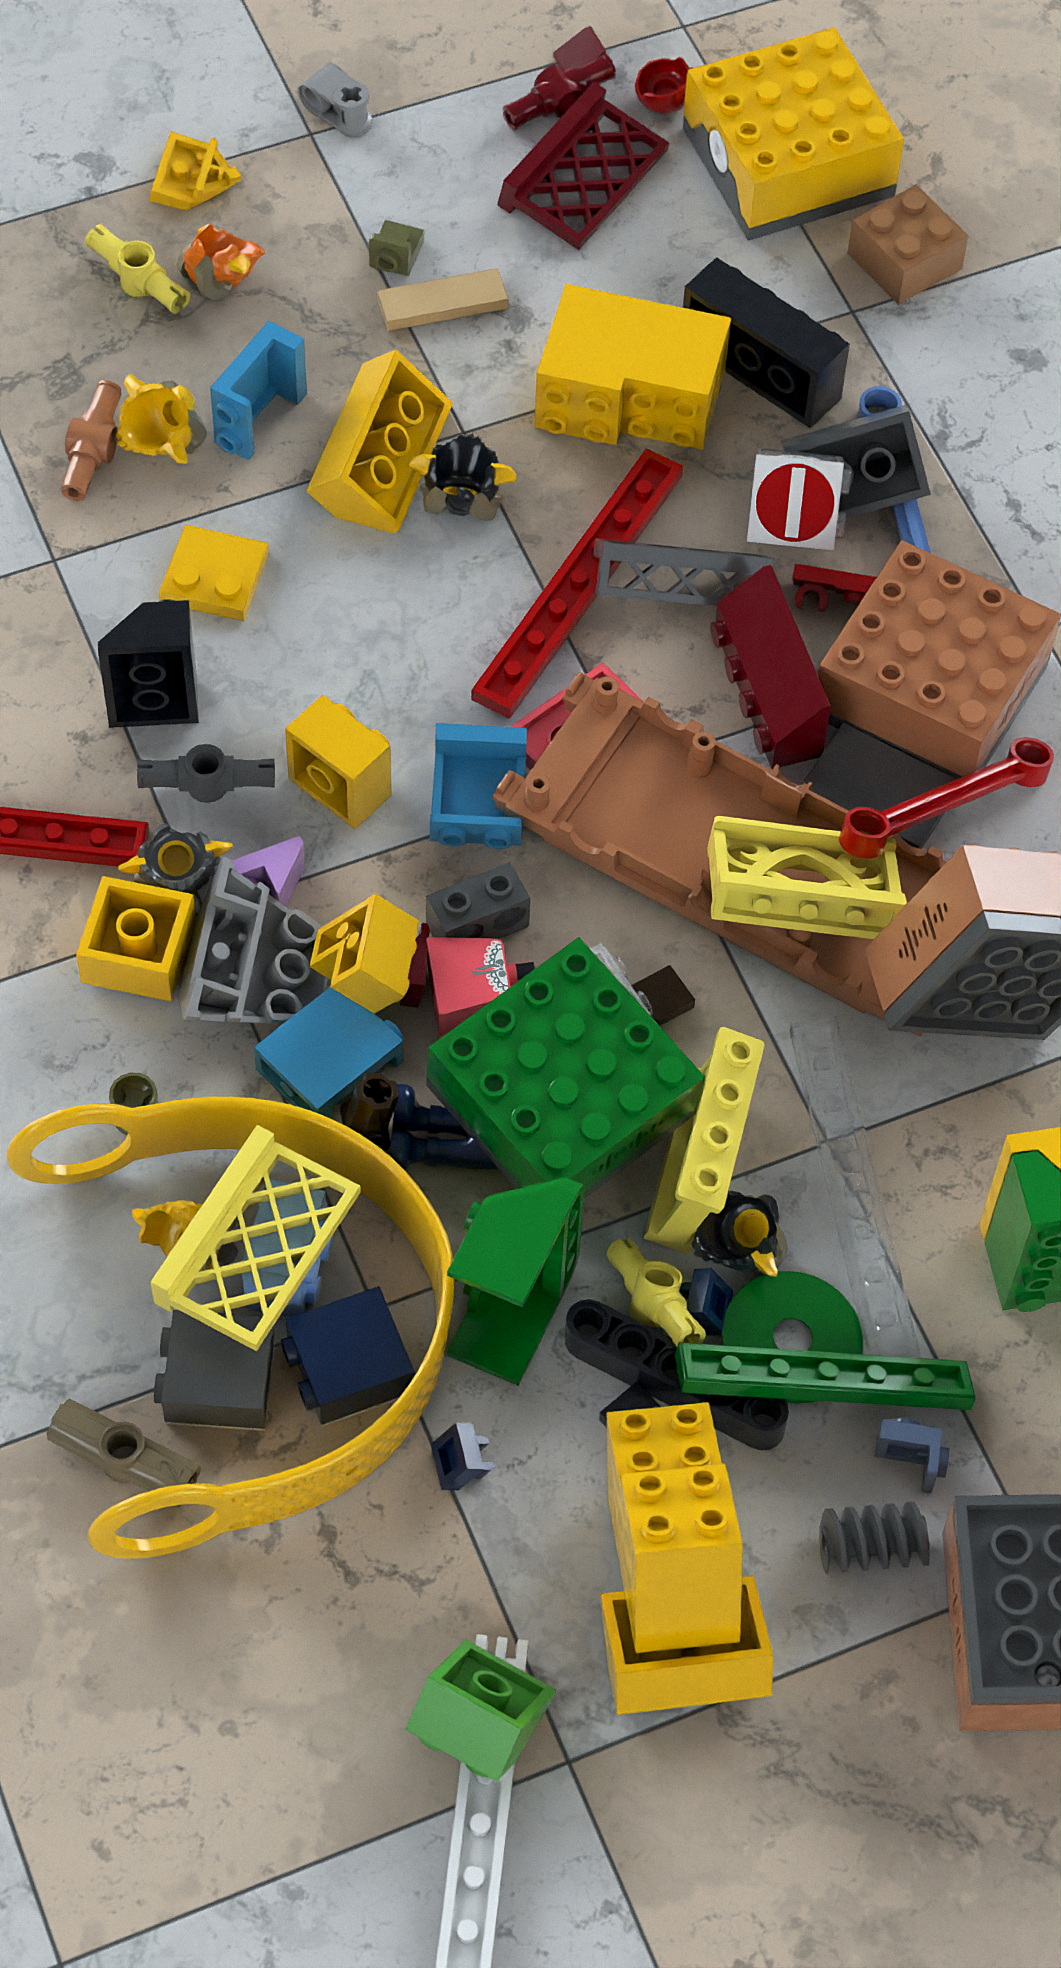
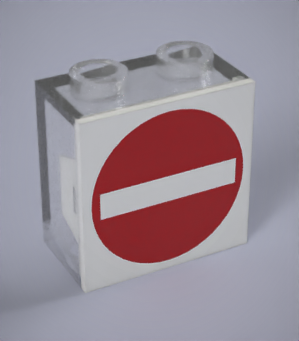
(797, 499)

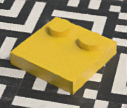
(215, 572)

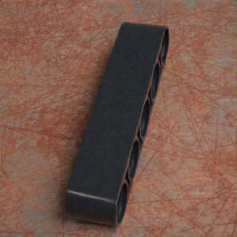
(648, 1370)

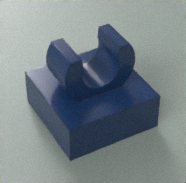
(707, 1299)
(459, 1456)

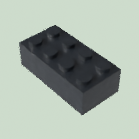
(772, 343)

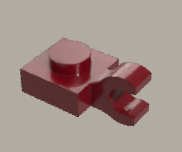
(417, 970)

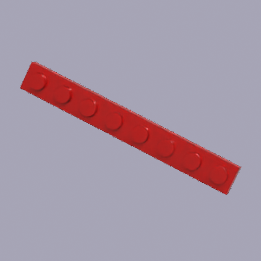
(574, 586)

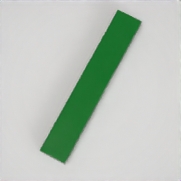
(824, 1376)

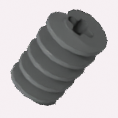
(873, 1536)

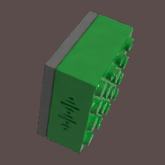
(564, 1075)

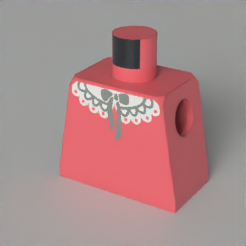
(467, 976)

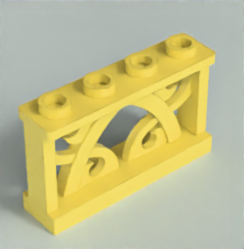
(766, 898)
(705, 1147)

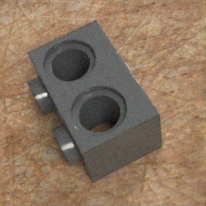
(480, 907)

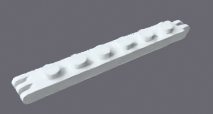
(476, 1855)

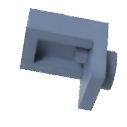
(911, 1442)

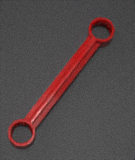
(945, 798)

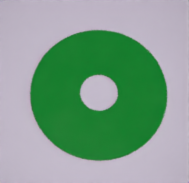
(798, 1296)

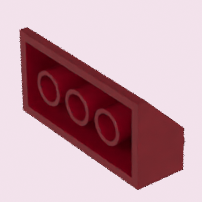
(772, 670)

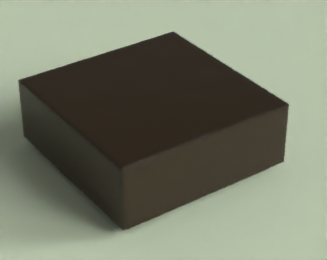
(665, 994)

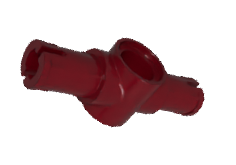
(557, 91)

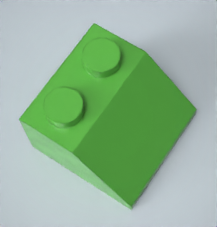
(479, 1710)

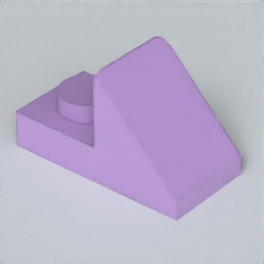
(275, 866)

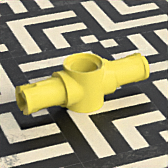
(137, 268)
(655, 1293)

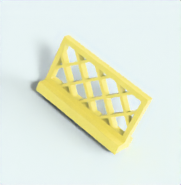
(214, 1227)

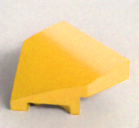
(191, 173)

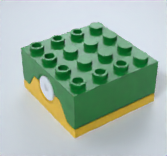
(1025, 1220)

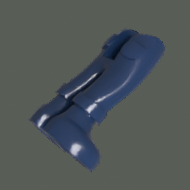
(412, 1117)

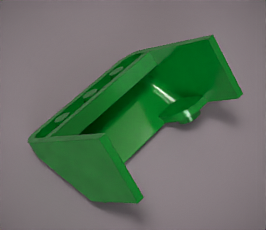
(515, 1271)

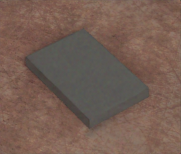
(871, 774)

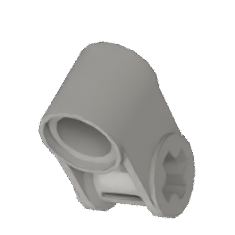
(337, 100)

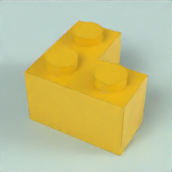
(367, 953)

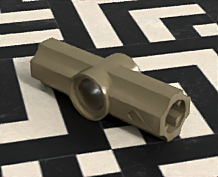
(97, 1437)

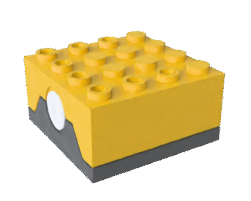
(792, 133)

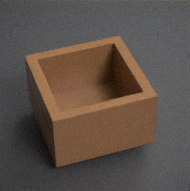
(907, 244)

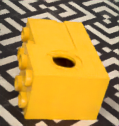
(630, 369)
(674, 1527)

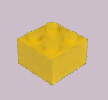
(339, 761)
(136, 938)

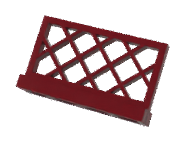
(552, 154)

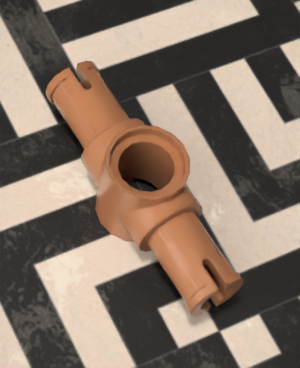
(91, 440)

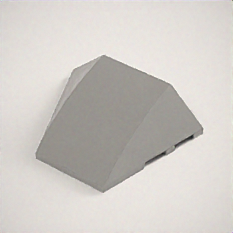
(248, 955)

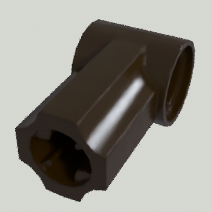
(371, 1108)

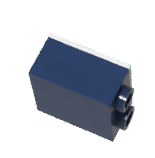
(347, 1356)

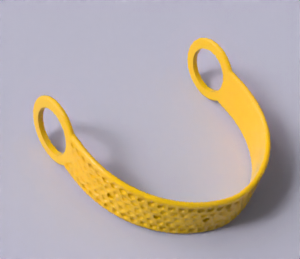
(227, 1124)

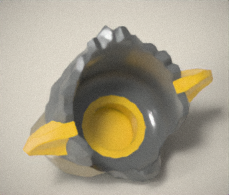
(176, 860)

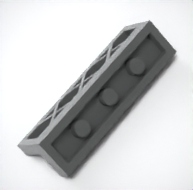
(674, 557)

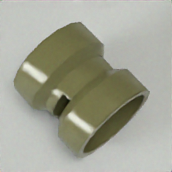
(133, 1091)

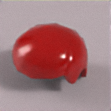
(662, 85)

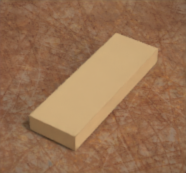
(442, 299)

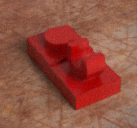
(819, 579)

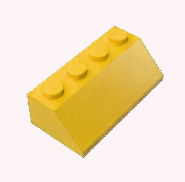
(381, 428)

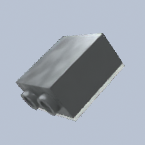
(212, 1376)

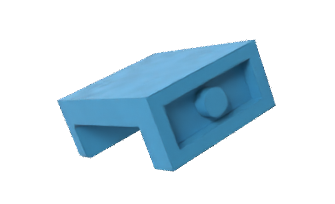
(265, 367)
(466, 773)
(327, 1051)

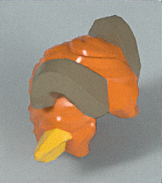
(217, 261)

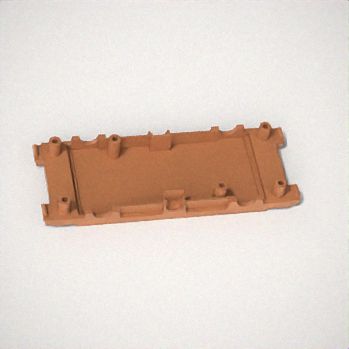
(640, 806)

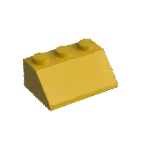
(687, 1674)

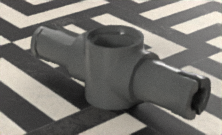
(187, 773)

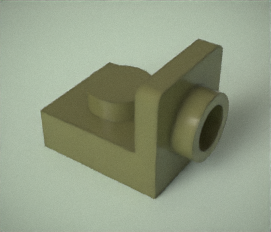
(395, 247)

